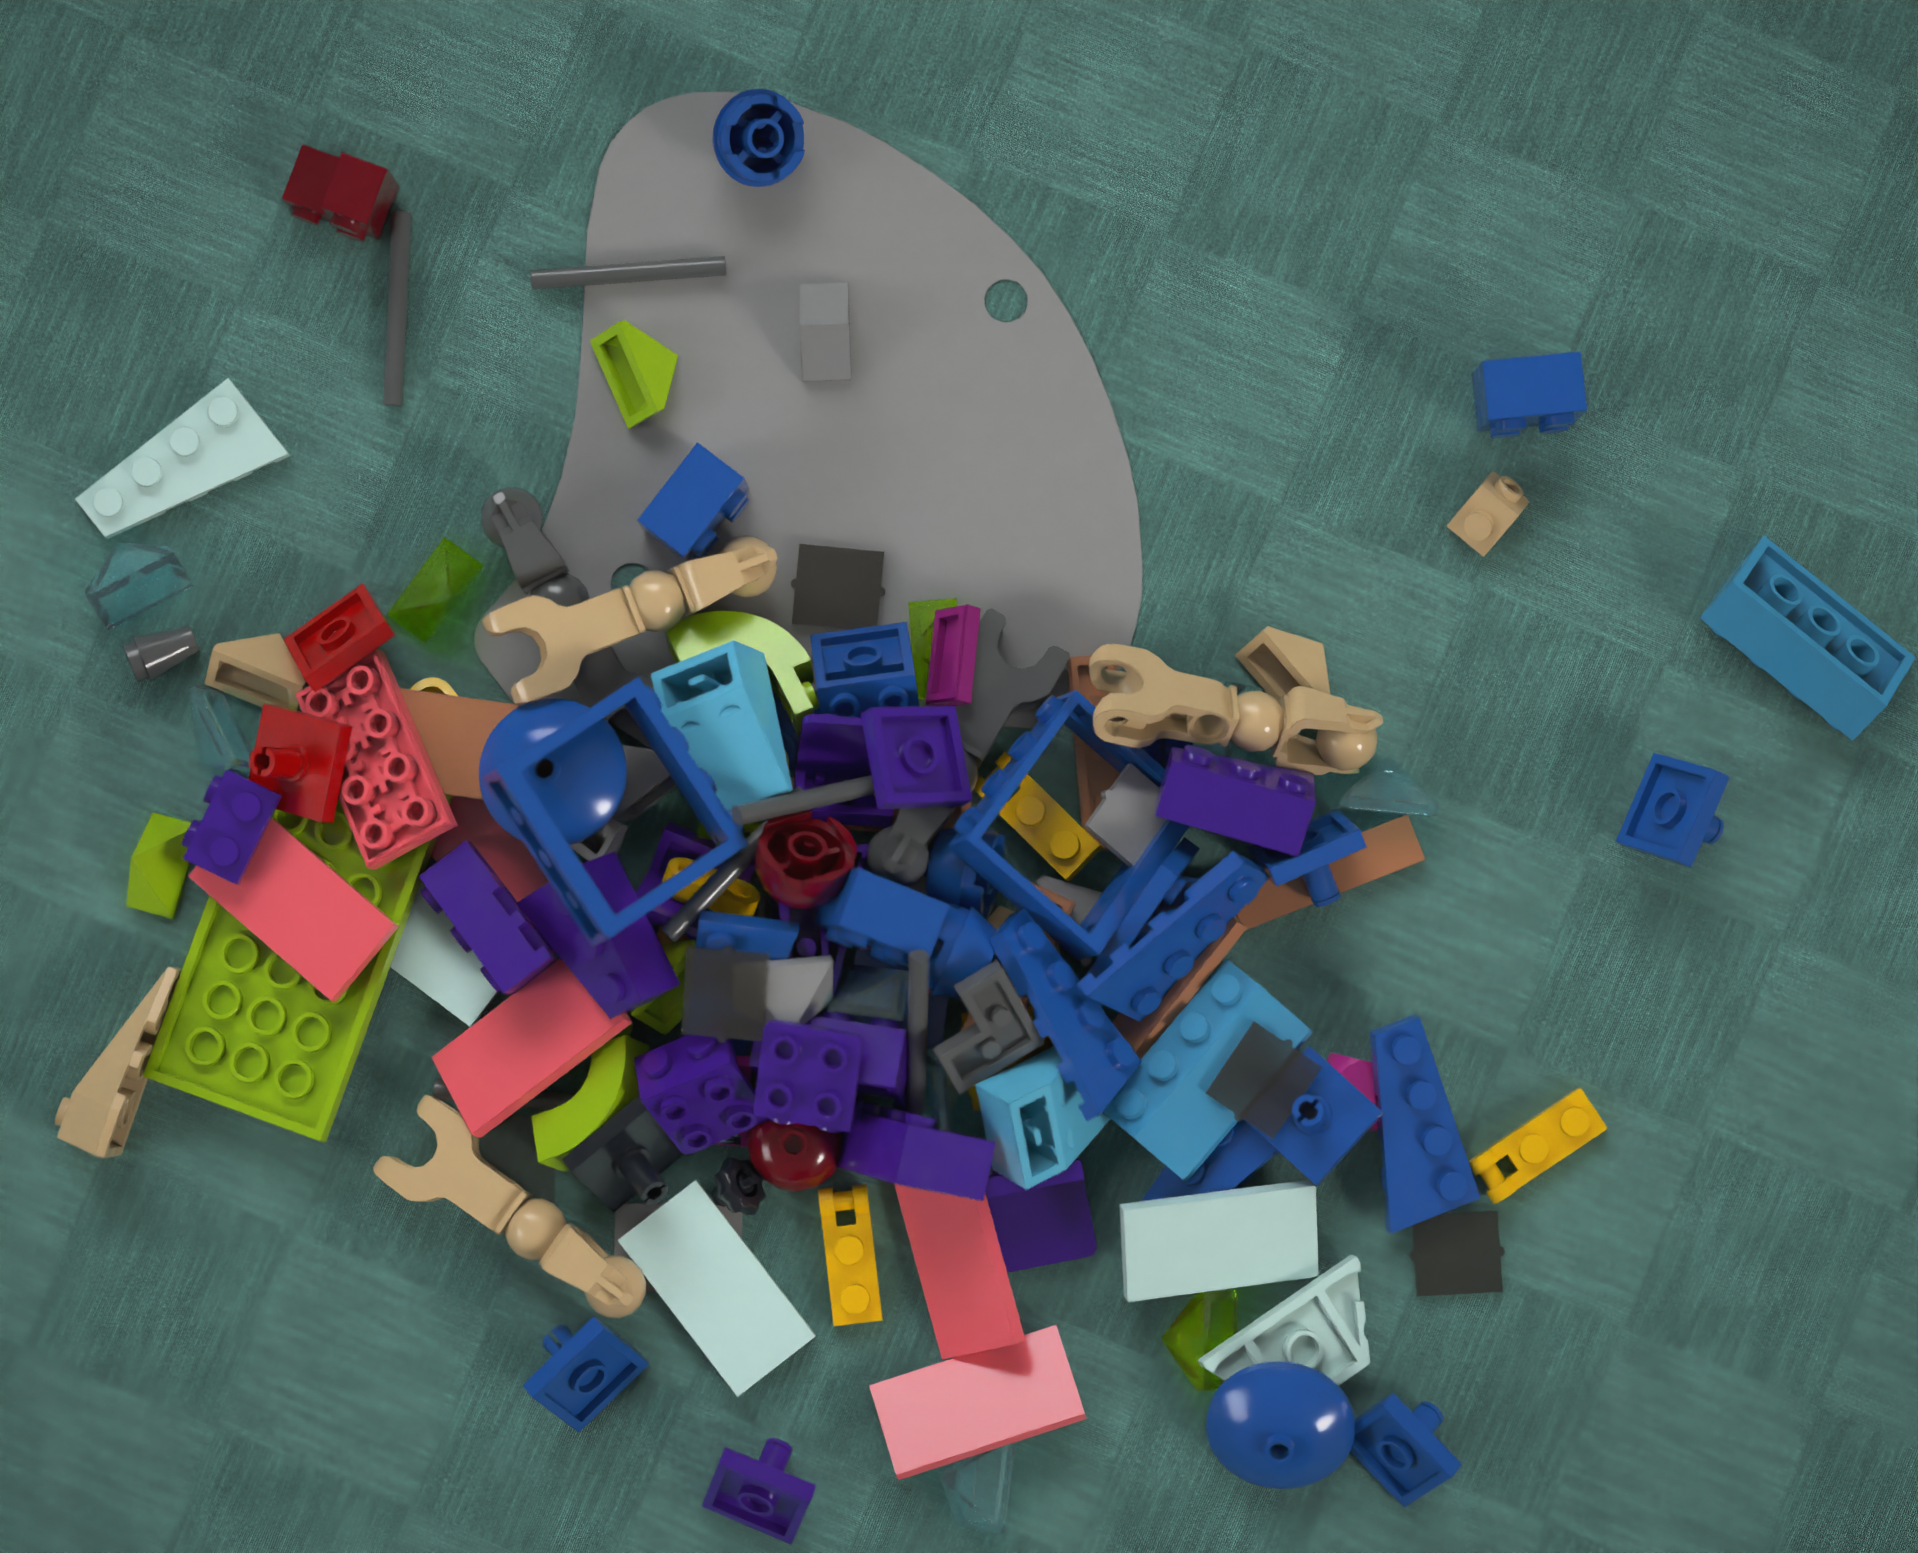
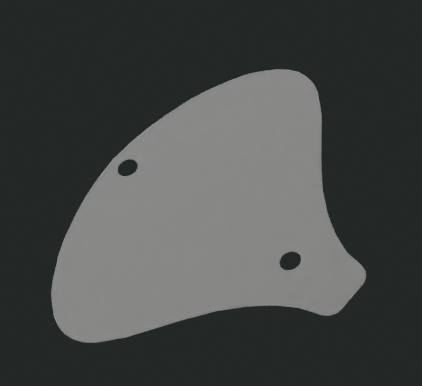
(952, 449)

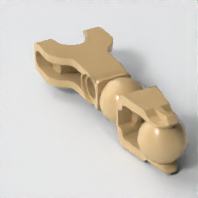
(650, 603)
(1206, 712)
(531, 1225)

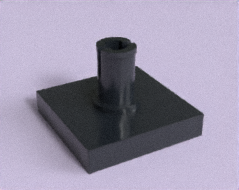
(625, 1158)

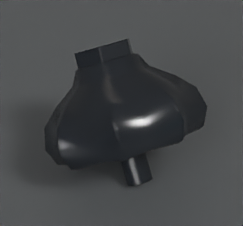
(738, 1187)

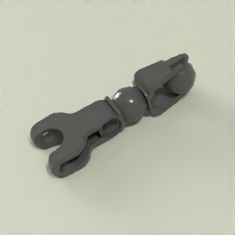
(514, 522)
(998, 692)

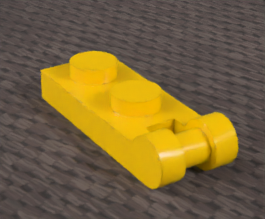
(1046, 825)
(1538, 1144)
(850, 1257)

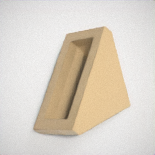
(1284, 662)
(256, 671)

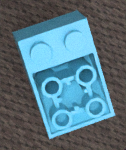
(729, 720)
(1034, 1120)

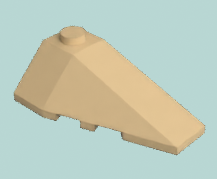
(109, 1094)

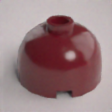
(804, 859)
(793, 1154)

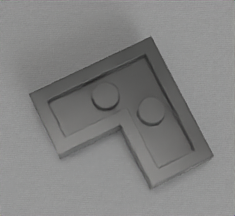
(999, 1033)

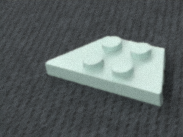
(1312, 1328)

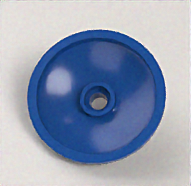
(586, 774)
(1286, 1407)

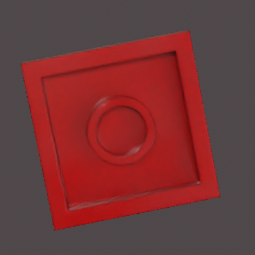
(339, 637)
(301, 760)

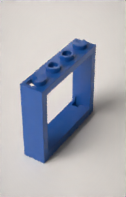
(552, 849)
(1127, 884)

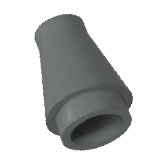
(158, 652)

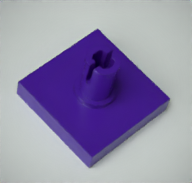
(916, 757)
(760, 1491)

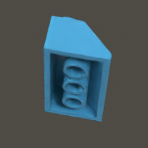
(1808, 638)
(1166, 1095)

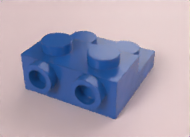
(864, 669)

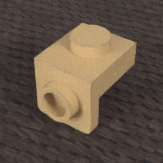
(1489, 512)

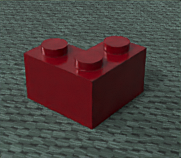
(342, 191)

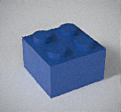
(1529, 393)
(695, 505)
(882, 917)

